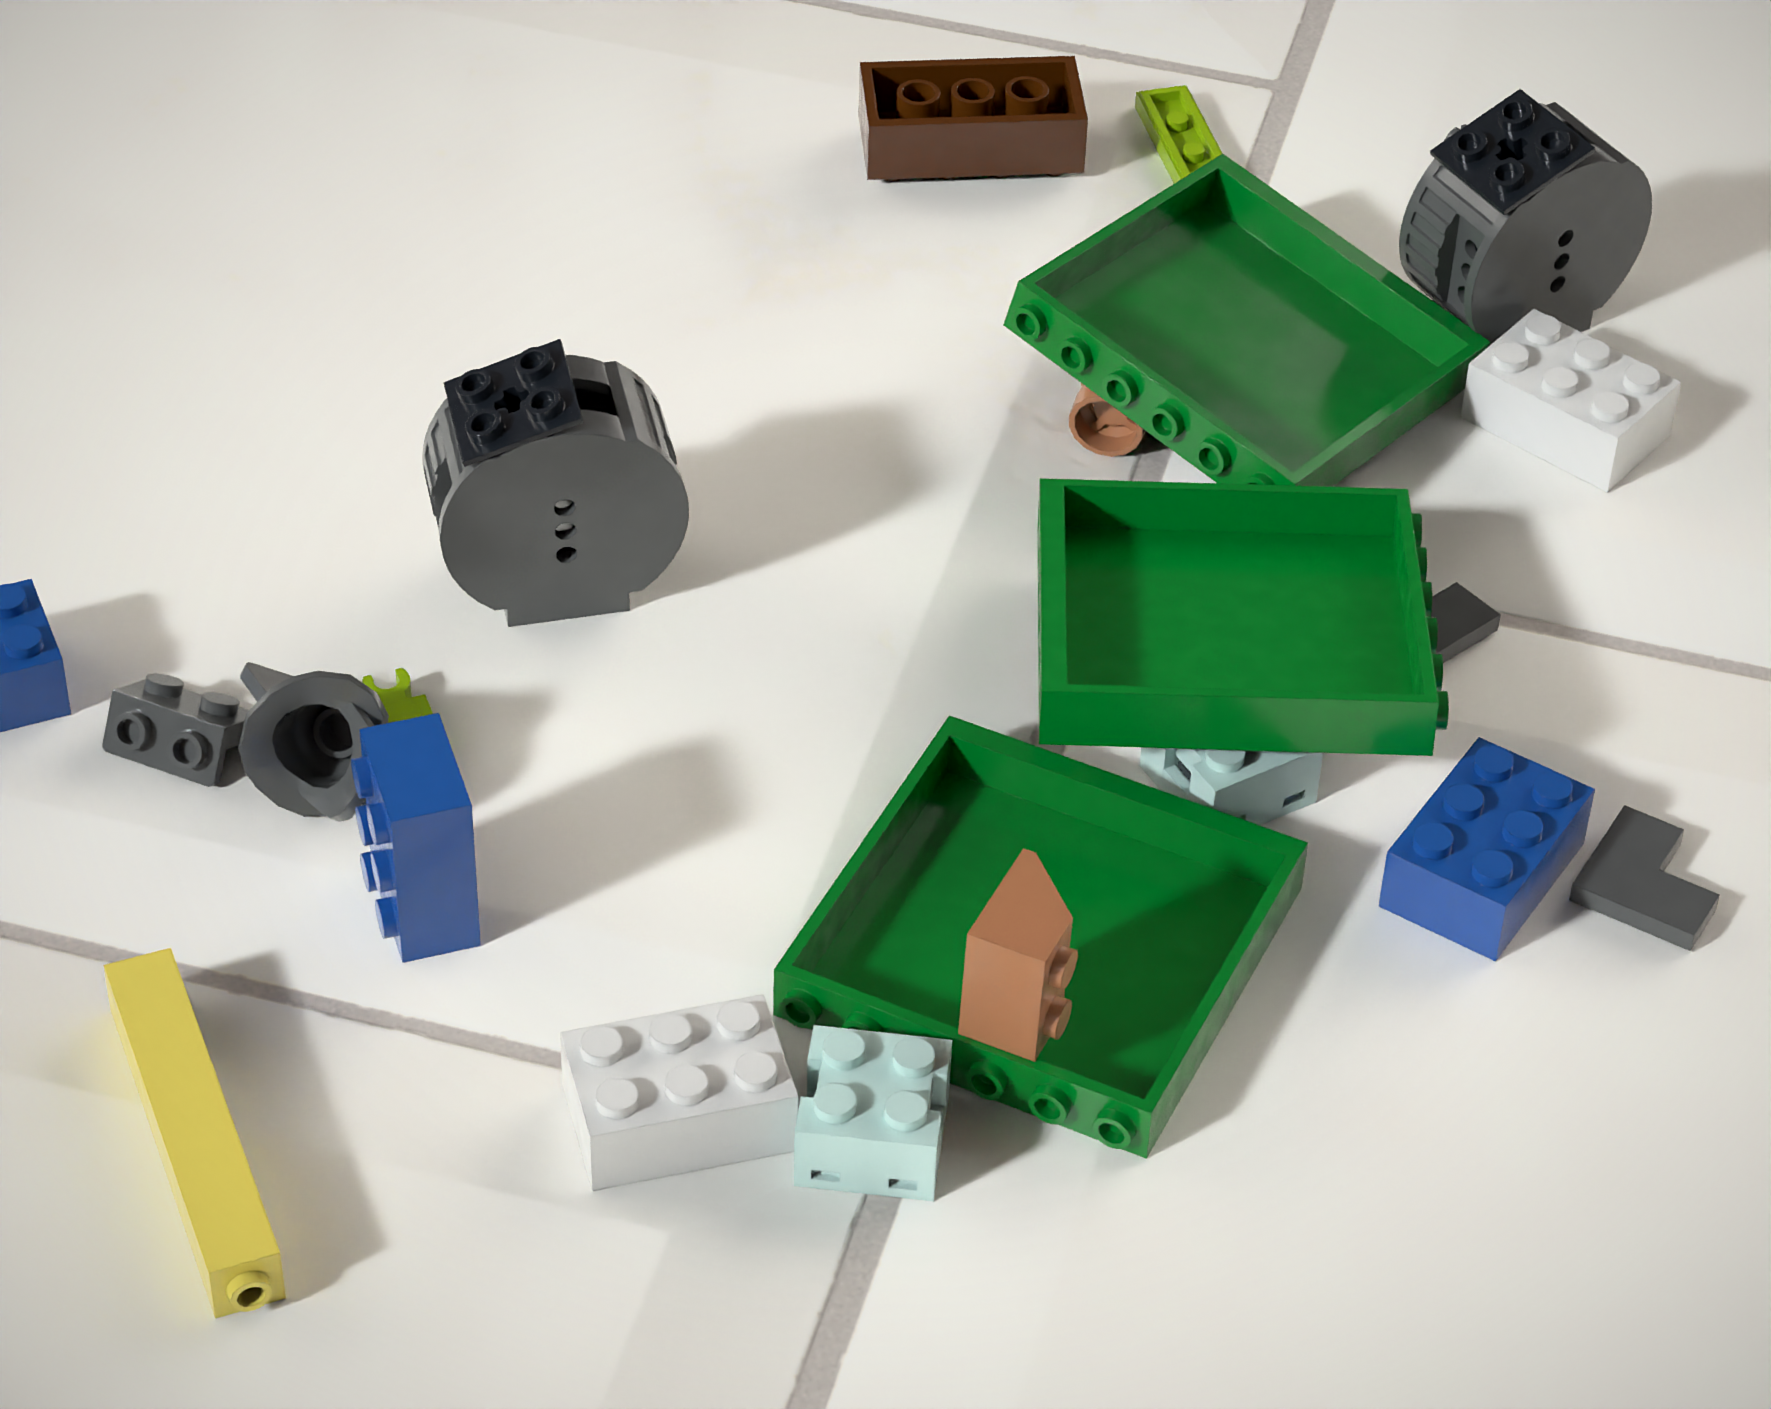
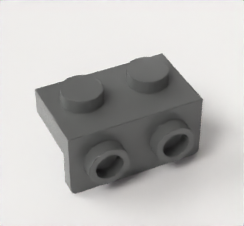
(173, 727)

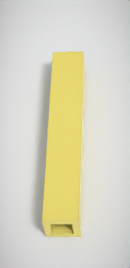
(195, 1134)

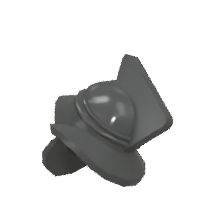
(304, 736)

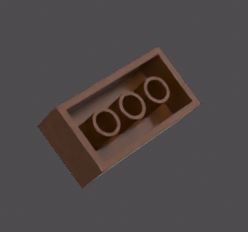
(972, 117)

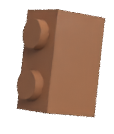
(1019, 964)

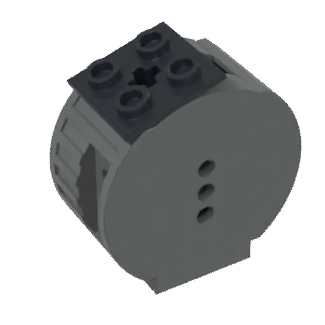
(1524, 218)
(553, 485)

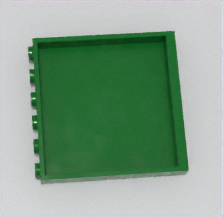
(1245, 332)
(1235, 618)
(1162, 905)

